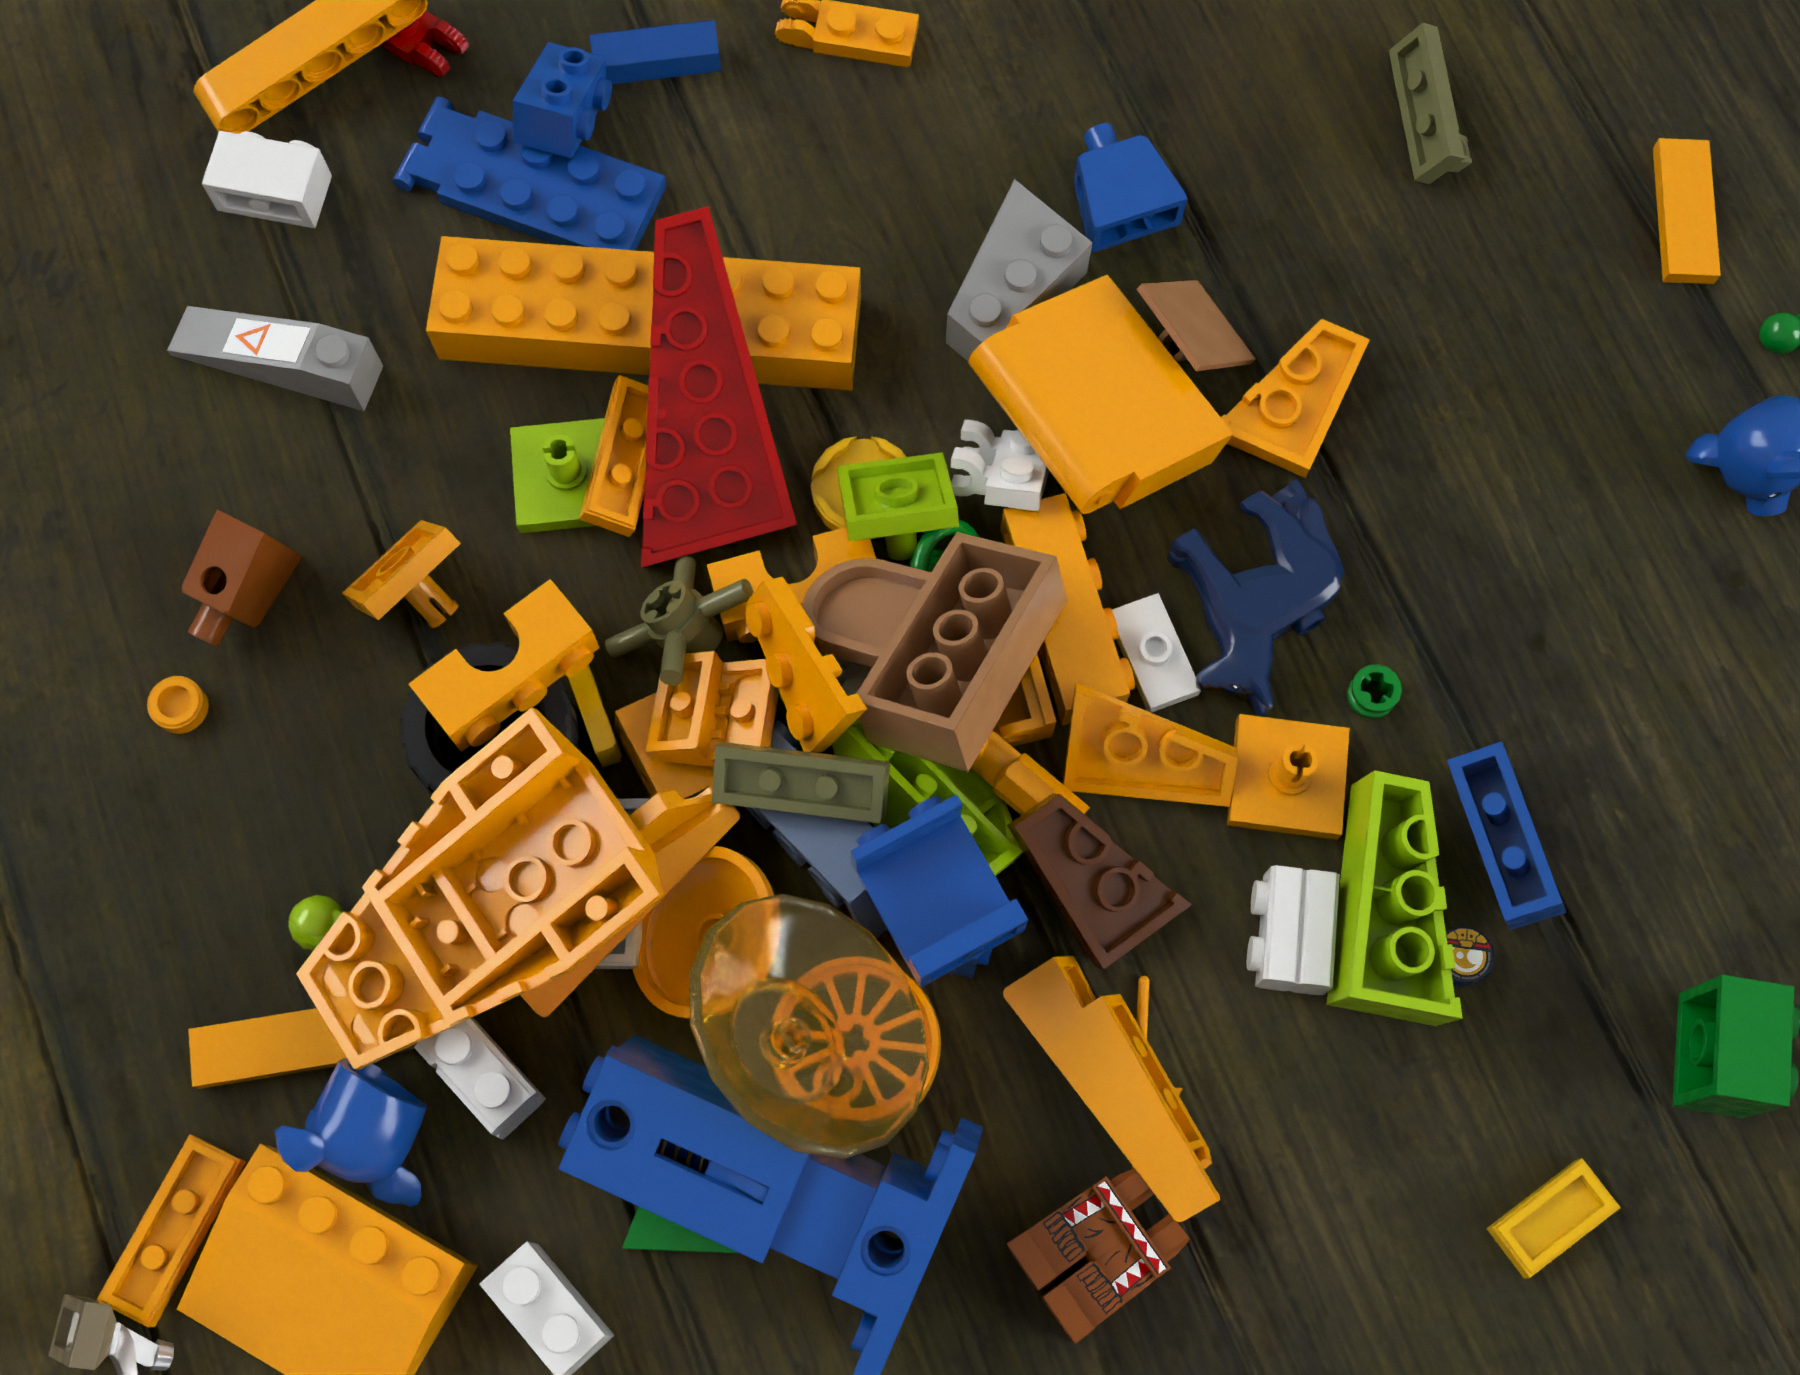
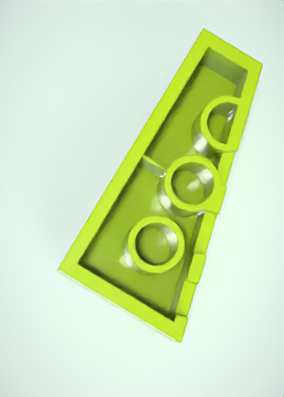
(1391, 908)

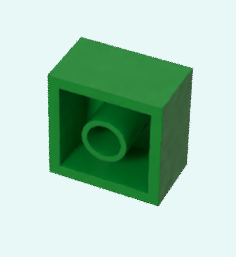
(1735, 1047)

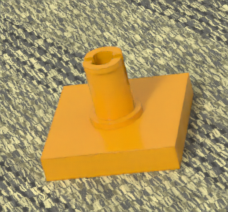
(405, 573)
(1289, 777)

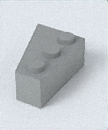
(1021, 263)

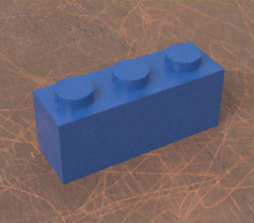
(1506, 836)

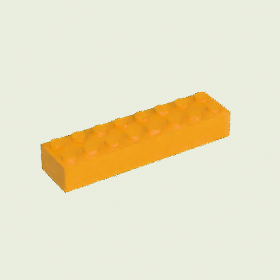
(596, 310)

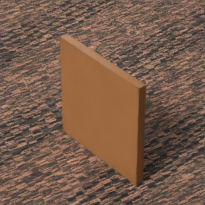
(1195, 325)

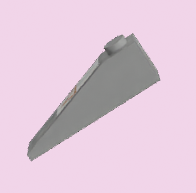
(281, 353)

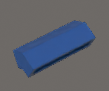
(658, 51)

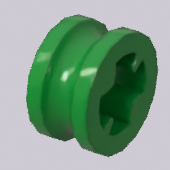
(1386, 681)

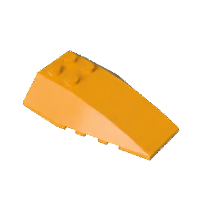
(486, 897)

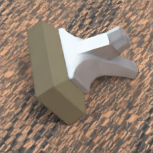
(89, 1333)

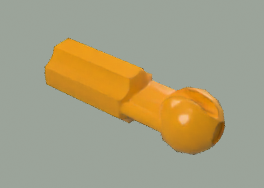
(1018, 777)

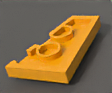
(1295, 403)
(806, 680)
(1143, 755)

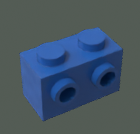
(560, 100)

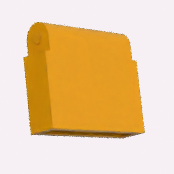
(1099, 397)

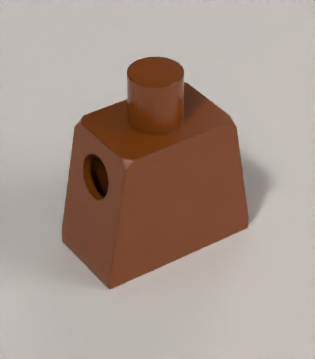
(235, 576)

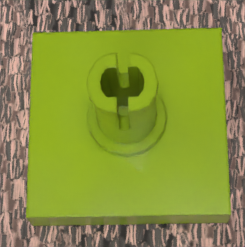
(552, 473)
(897, 500)

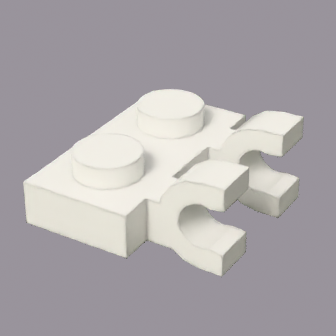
(1000, 468)

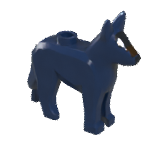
(1266, 602)

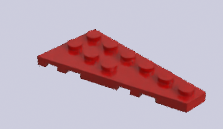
(707, 433)

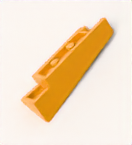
(1118, 1080)

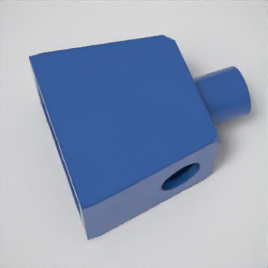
(1124, 189)

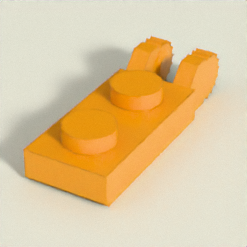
(850, 30)

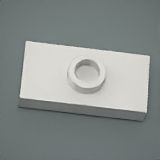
(1154, 653)

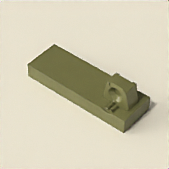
(1427, 106)
(800, 782)

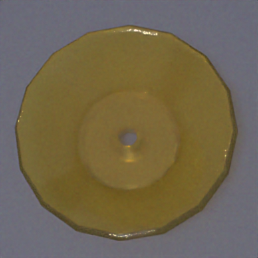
(849, 1020)

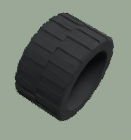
(426, 740)

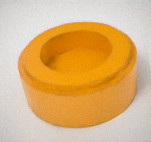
(177, 704)

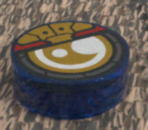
(1472, 955)

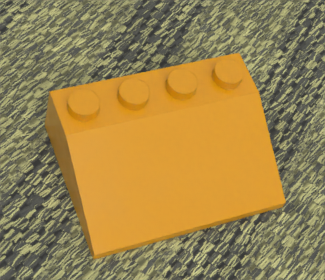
(321, 1276)

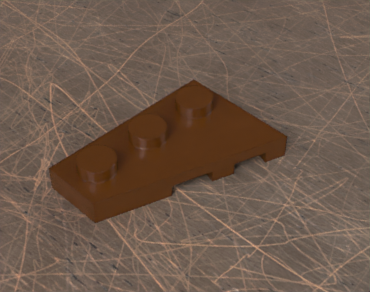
(1094, 882)

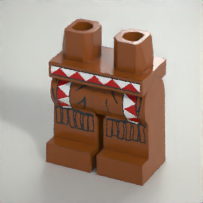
(1117, 1248)

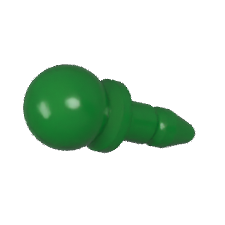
(1780, 333)

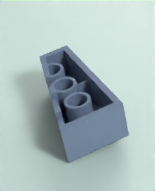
(825, 846)

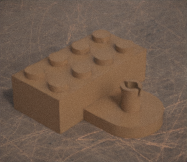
(938, 641)

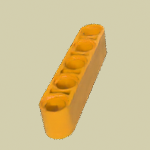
(298, 58)

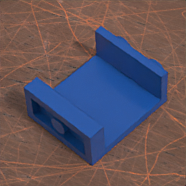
(935, 889)

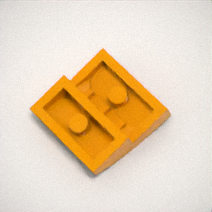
(711, 707)

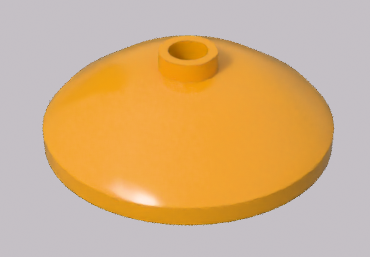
(682, 917)

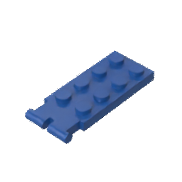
(529, 190)

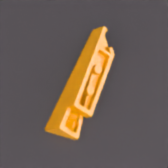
(679, 836)

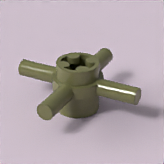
(680, 620)

